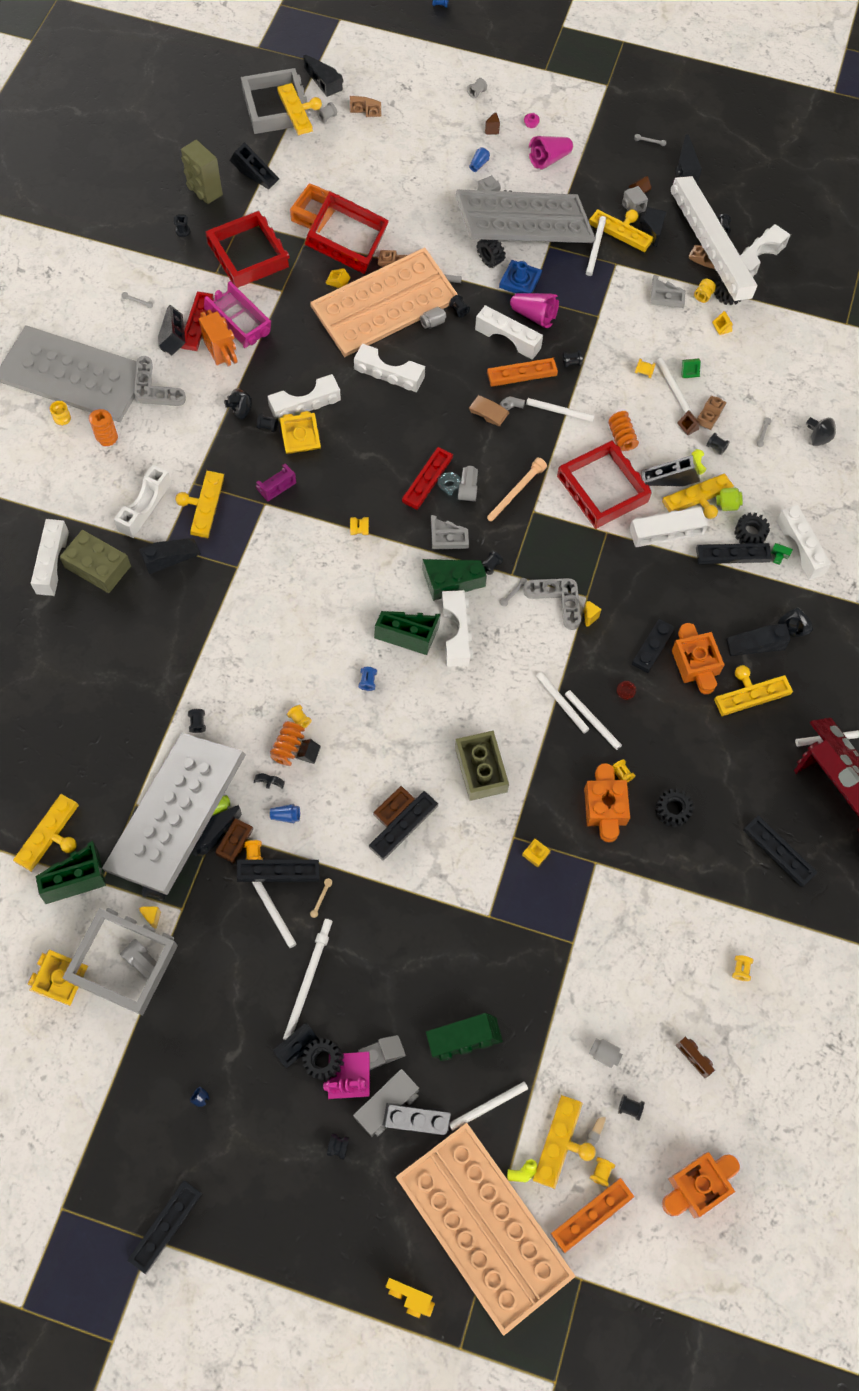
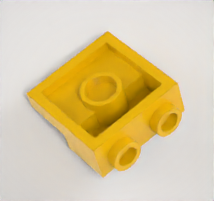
(300, 432)
(49, 978)
(416, 1301)

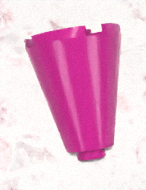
(548, 150)
(536, 306)

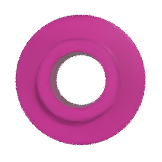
(531, 120)

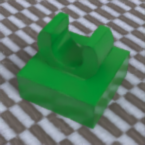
(691, 368)
(780, 552)

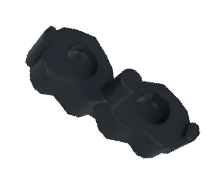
(269, 780)

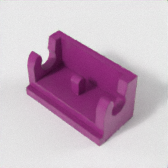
(277, 483)

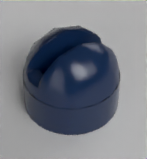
(199, 1096)

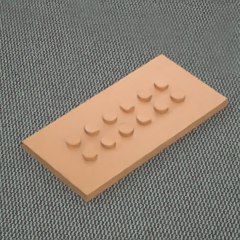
(383, 301)
(485, 1228)

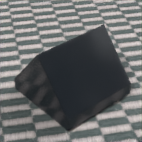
(308, 751)

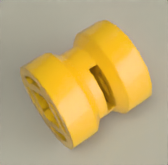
(705, 290)
(60, 413)
(363, 526)

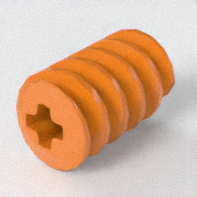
(103, 427)
(623, 431)
(286, 742)

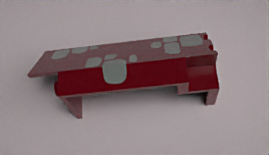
(836, 758)

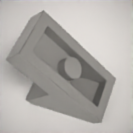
(384, 1051)

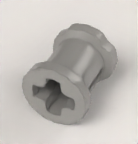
(479, 86)
(327, 112)

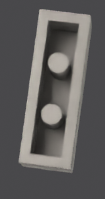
(397, 1090)

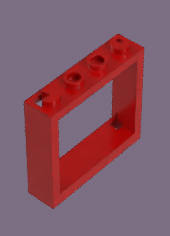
(336, 250)
(256, 271)
(582, 499)

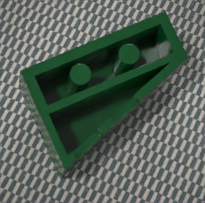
(453, 575)
(407, 630)
(72, 876)
(464, 1036)

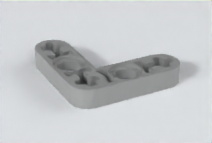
(150, 391)
(560, 592)

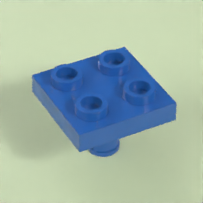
(520, 277)

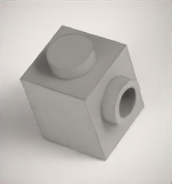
(489, 184)
(635, 199)

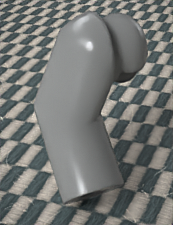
(511, 402)

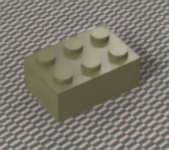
(201, 171)
(95, 561)
(481, 765)

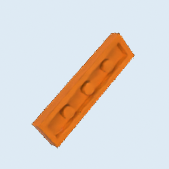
(522, 372)
(592, 1215)

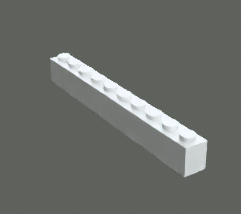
(713, 238)

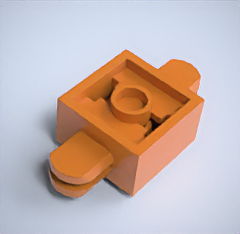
(218, 338)
(705, 655)
(607, 803)
(701, 1185)

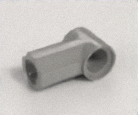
(468, 486)
(137, 956)

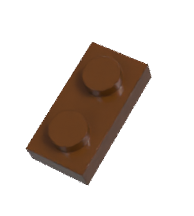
(393, 806)
(234, 840)
(701, 1063)

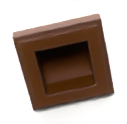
(492, 125)
(643, 183)
(689, 423)

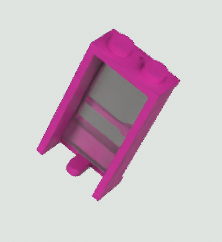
(240, 314)

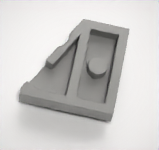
(666, 294)
(448, 535)

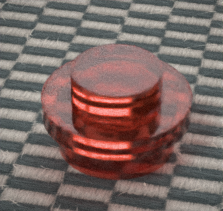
(626, 690)

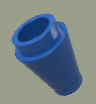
(480, 158)
(286, 813)

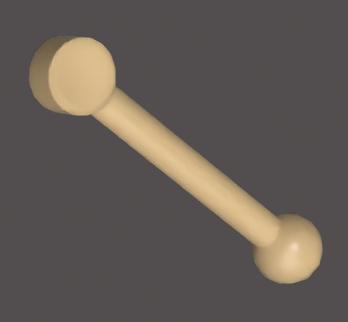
(328, 883)

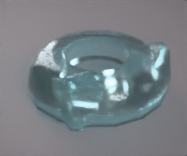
(449, 477)

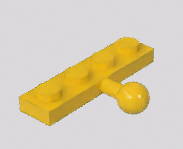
(296, 109)
(623, 230)
(698, 494)
(205, 504)
(752, 694)
(47, 832)
(559, 1142)

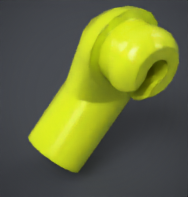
(697, 454)
(524, 1174)

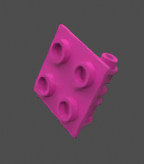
(353, 1079)

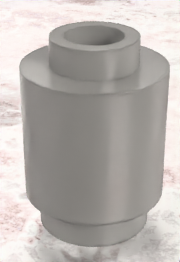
(433, 317)
(606, 1053)

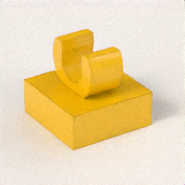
(536, 853)

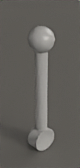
(638, 137)
(125, 296)
(767, 421)
(504, 602)

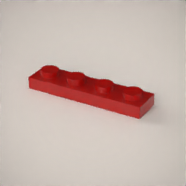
(192, 330)
(427, 478)

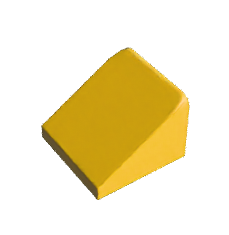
(338, 278)

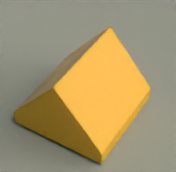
(723, 323)
(591, 613)
(151, 914)

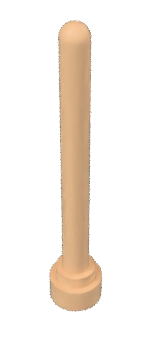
(537, 467)

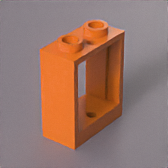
(304, 217)

